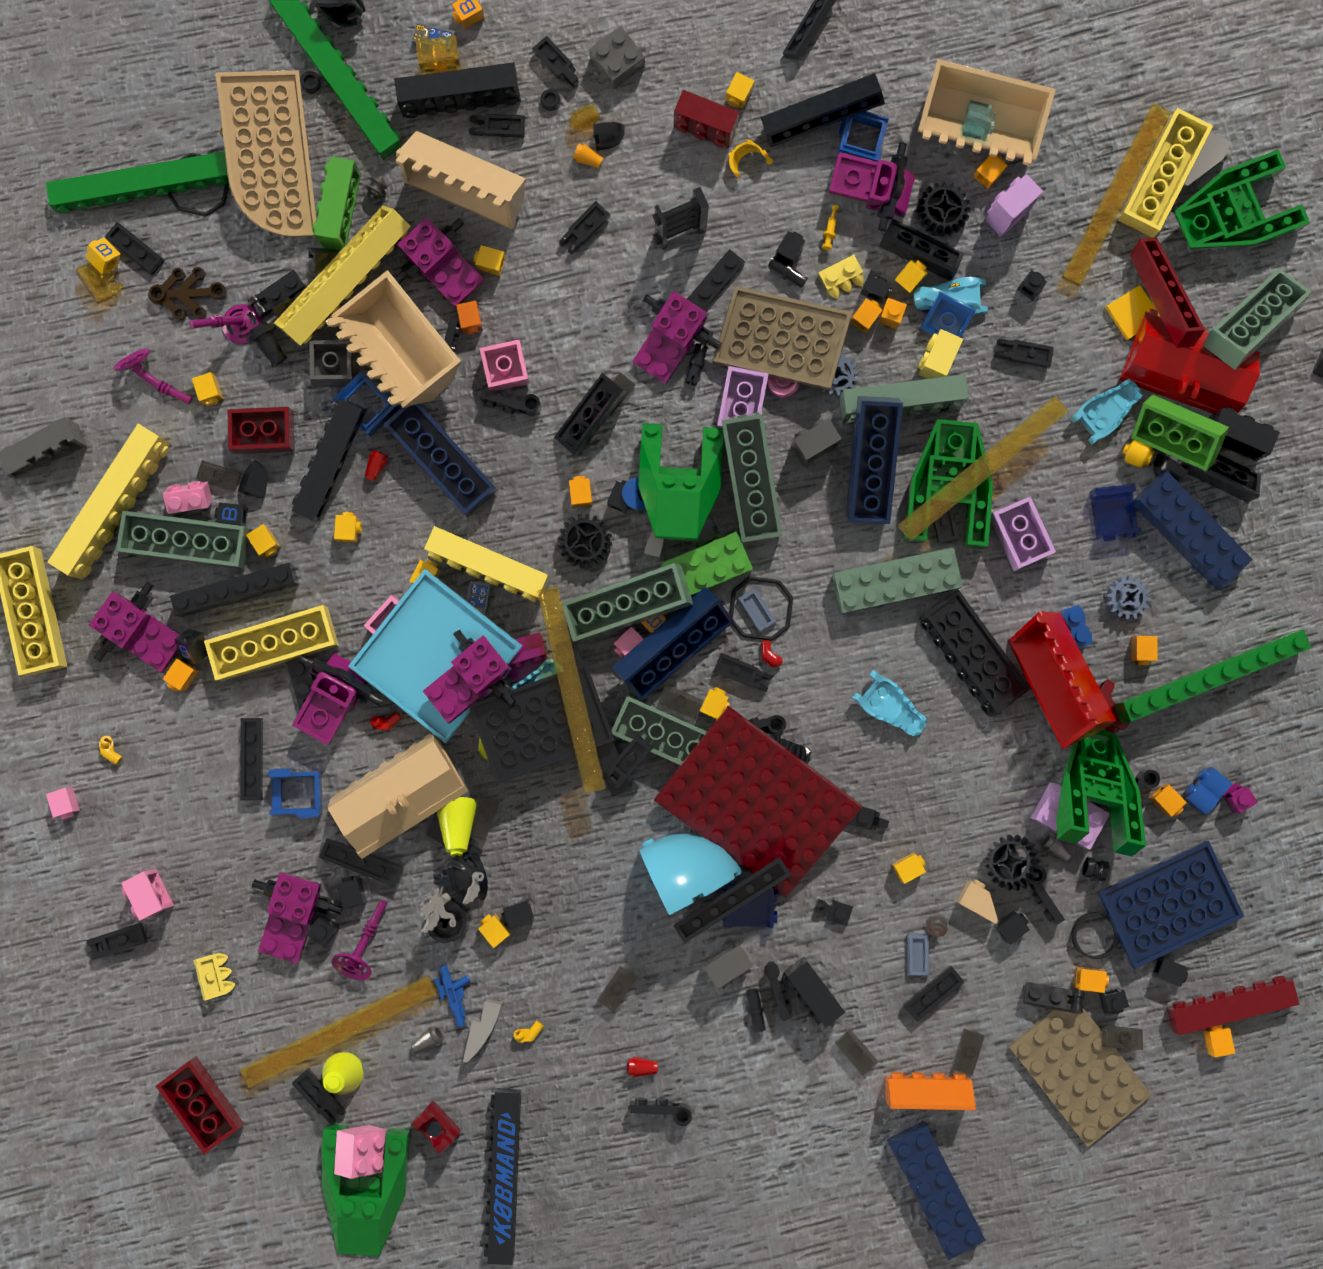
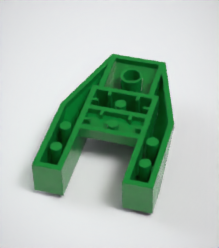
(1228, 211)
(946, 455)
(679, 497)
(1102, 775)
(365, 1206)

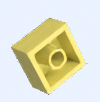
(941, 354)

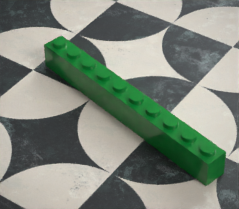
(339, 76)
(137, 182)
(1212, 676)

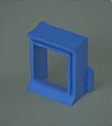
(869, 119)
(384, 415)
(277, 775)

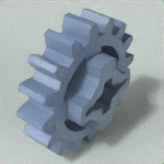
(844, 377)
(1133, 602)

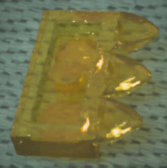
(98, 284)

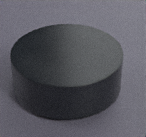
(310, 82)
(550, 100)

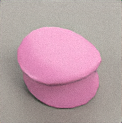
(781, 387)

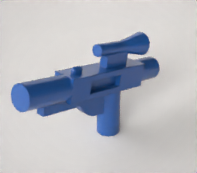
(454, 992)

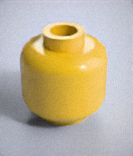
(1138, 454)

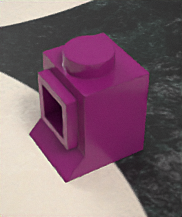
(1239, 798)

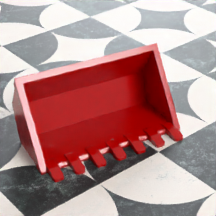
(1187, 373)
(1060, 678)

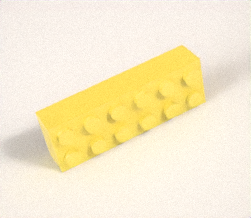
(1165, 173)
(486, 563)
(30, 612)
(271, 643)

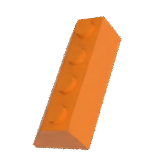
(929, 1092)

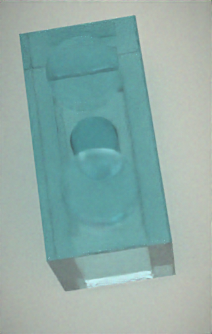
(978, 120)

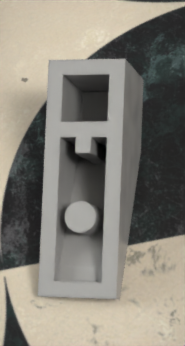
(1212, 153)

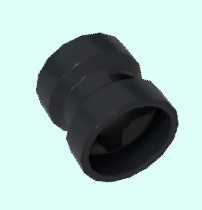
(1095, 869)

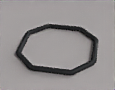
(195, 211)
(788, 614)

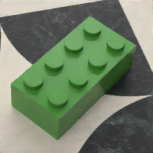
(337, 203)
(1179, 432)
(713, 563)

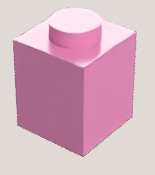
(627, 642)
(63, 803)

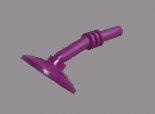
(237, 322)
(134, 362)
(352, 968)

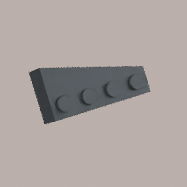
(42, 448)

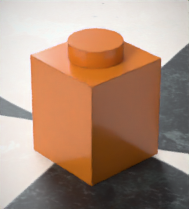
(469, 317)

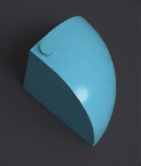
(687, 868)

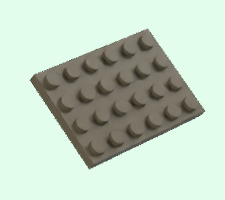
(783, 337)
(1078, 1075)

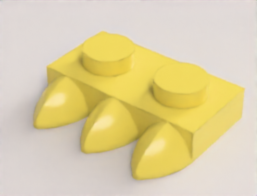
(840, 275)
(211, 975)

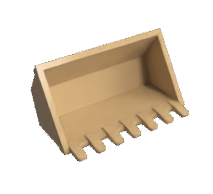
(1018, 106)
(461, 179)
(396, 343)
(396, 795)

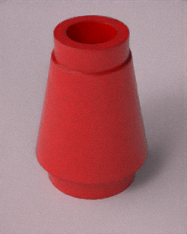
(375, 464)
(641, 1067)

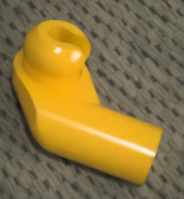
(107, 750)
(528, 1035)

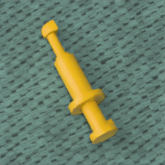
(829, 233)

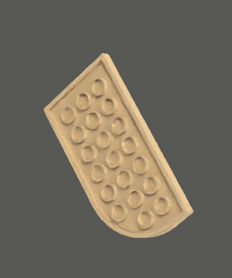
(267, 149)

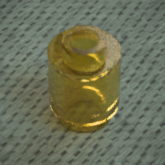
(584, 117)

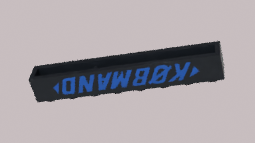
(504, 1176)

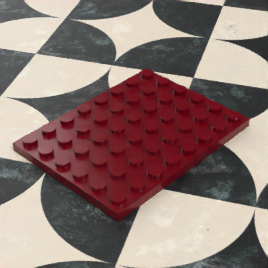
(757, 799)

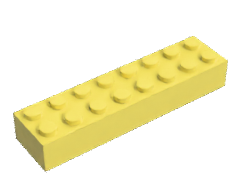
(342, 275)
(104, 508)

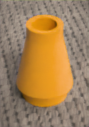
(587, 156)

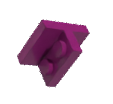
(528, 658)

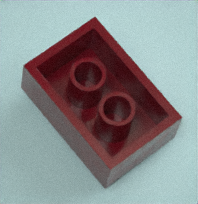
(705, 119)
(261, 430)

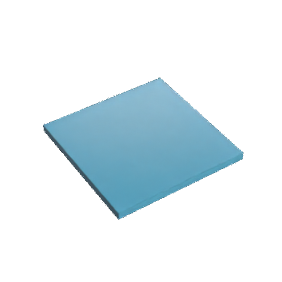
(418, 647)

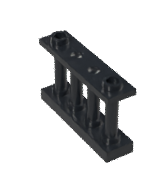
(681, 218)

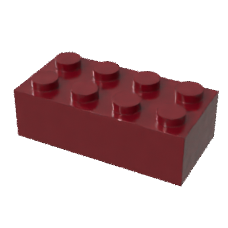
(199, 1105)

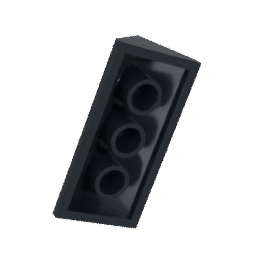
(918, 246)
(590, 414)
(1228, 477)

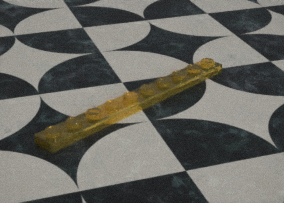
(1116, 194)
(982, 468)
(571, 689)
(338, 1031)

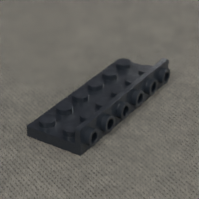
(974, 654)

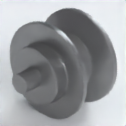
(376, 187)
(936, 926)

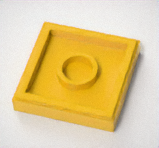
(1129, 311)

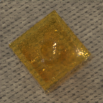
(438, 54)

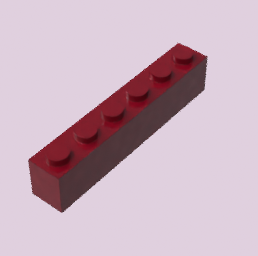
(1167, 292)
(1232, 1005)

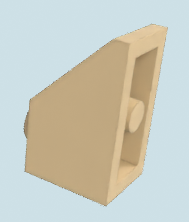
(978, 900)

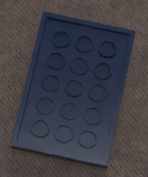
(1170, 904)

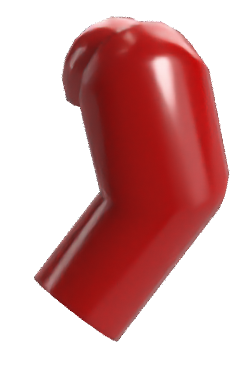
(768, 656)
(383, 723)

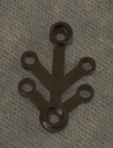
(183, 293)

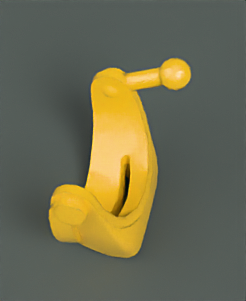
(743, 149)

